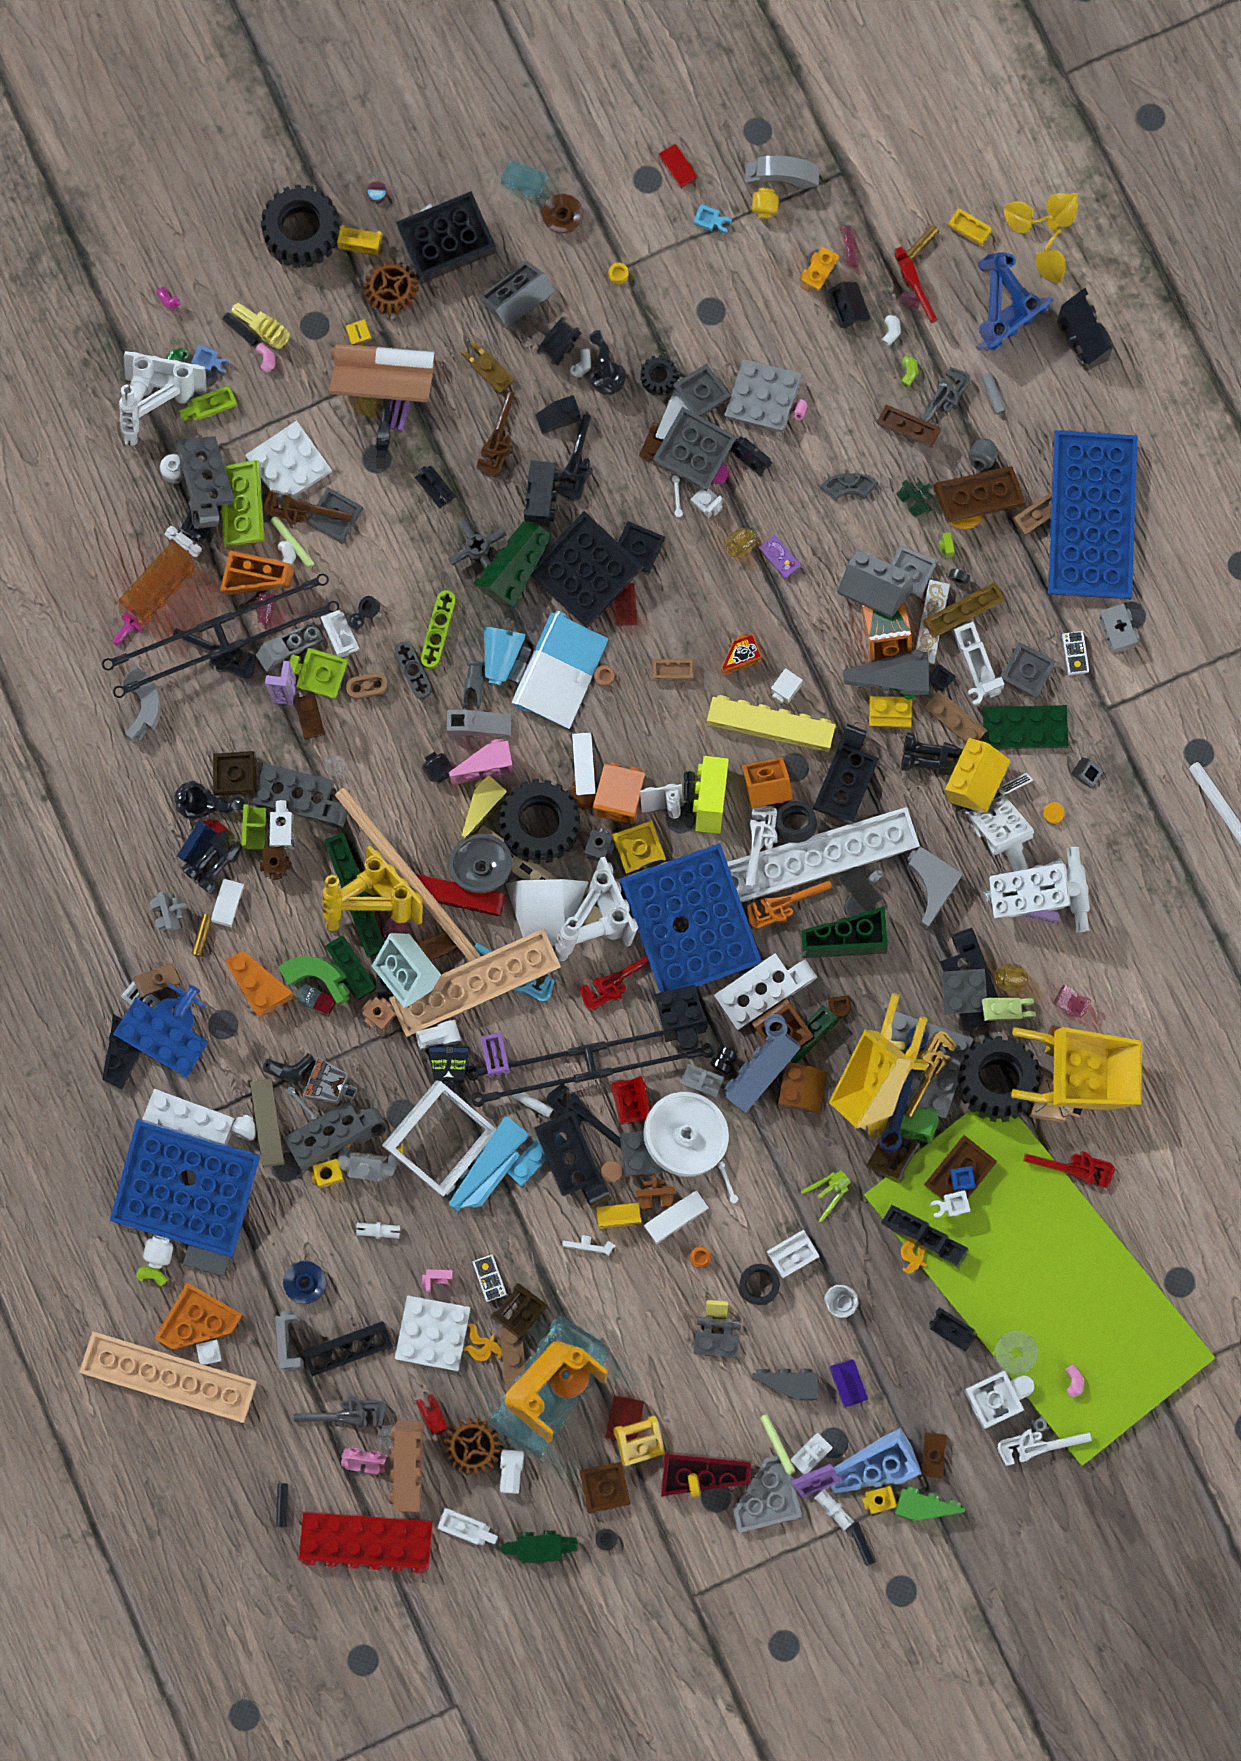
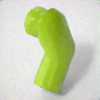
(912, 370)
(148, 1272)

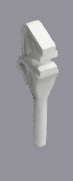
(761, 835)
(1031, 1445)

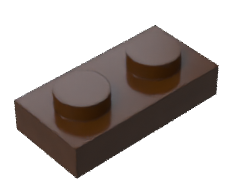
(309, 716)

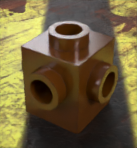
(272, 856)

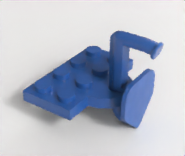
(164, 1034)

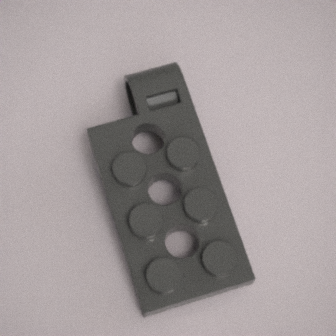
(203, 507)
(325, 812)
(364, 1127)

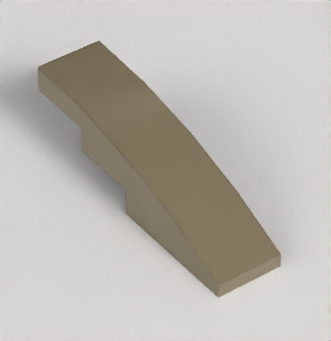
(267, 1122)

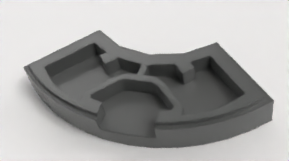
(849, 484)

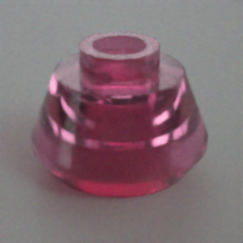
(403, 928)

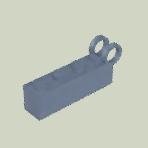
(764, 1066)

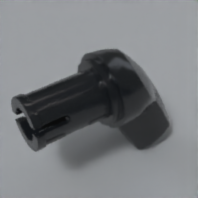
(287, 1072)

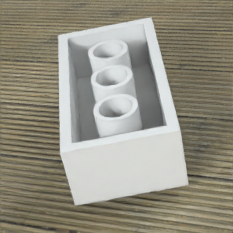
(188, 1117)

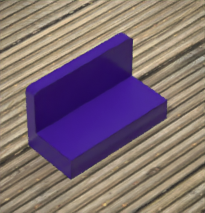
(848, 1383)

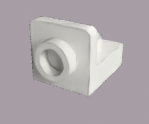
(707, 502)

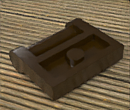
(883, 1161)
(525, 1314)

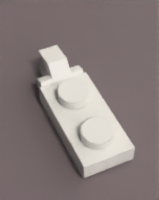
(466, 1528)

